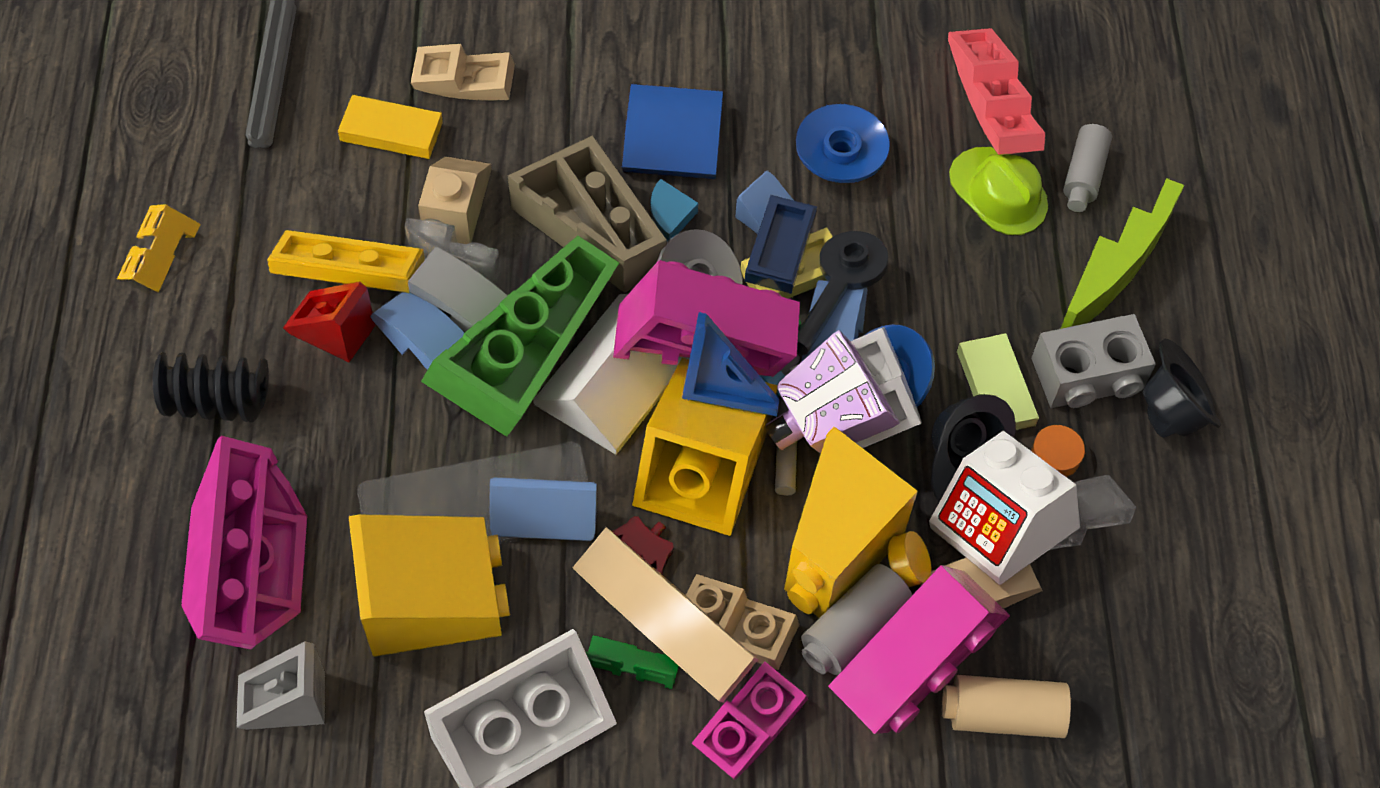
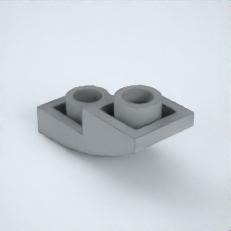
(455, 288)

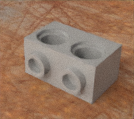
(1090, 352)

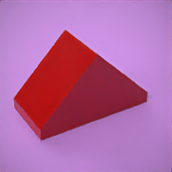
(334, 319)

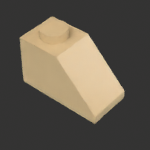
(455, 194)

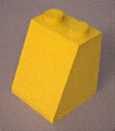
(698, 458)
(844, 523)
(426, 581)

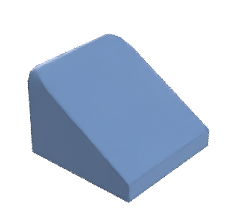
(754, 200)

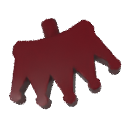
(646, 541)

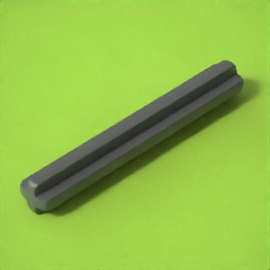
(270, 73)

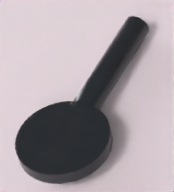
(847, 262)

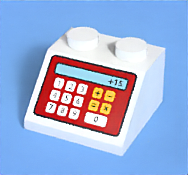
(1006, 508)

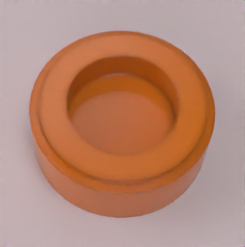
(1059, 448)

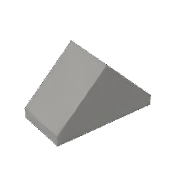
(283, 691)

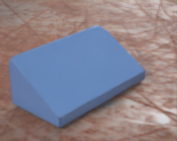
(543, 509)

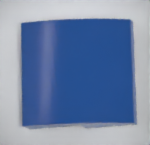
(672, 131)

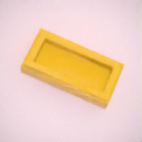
(390, 126)

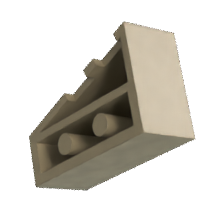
(587, 197)

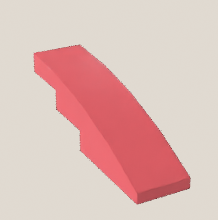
(994, 91)

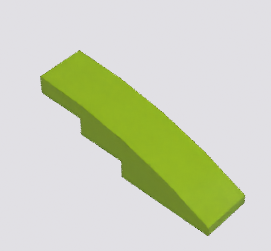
(1116, 264)

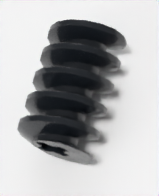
(208, 389)

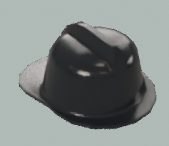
(1178, 395)
(964, 429)

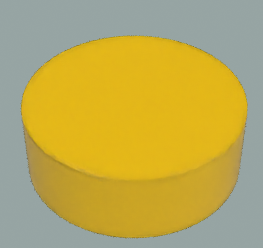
(909, 558)

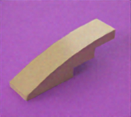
(665, 615)

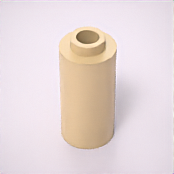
(1008, 706)

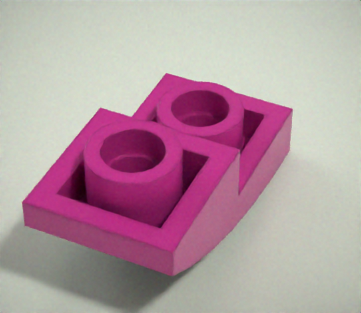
(750, 721)

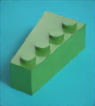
(514, 348)

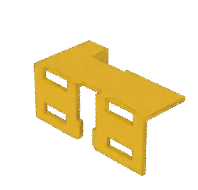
(160, 255)

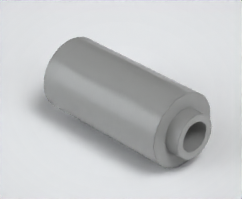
(854, 620)

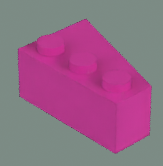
(664, 311)
(918, 650)

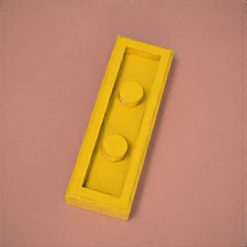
(345, 260)

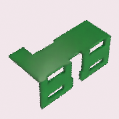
(624, 657)

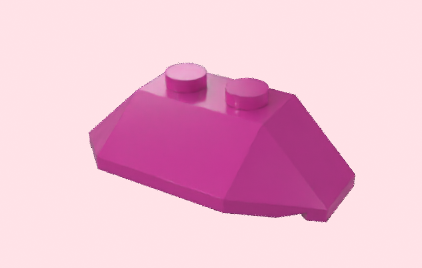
(243, 548)

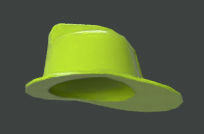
(1000, 189)

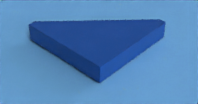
(722, 375)

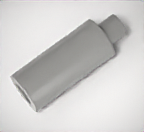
(1087, 166)

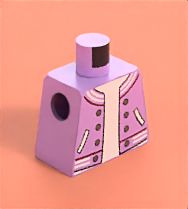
(829, 392)

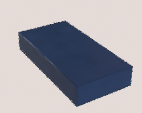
(780, 244)

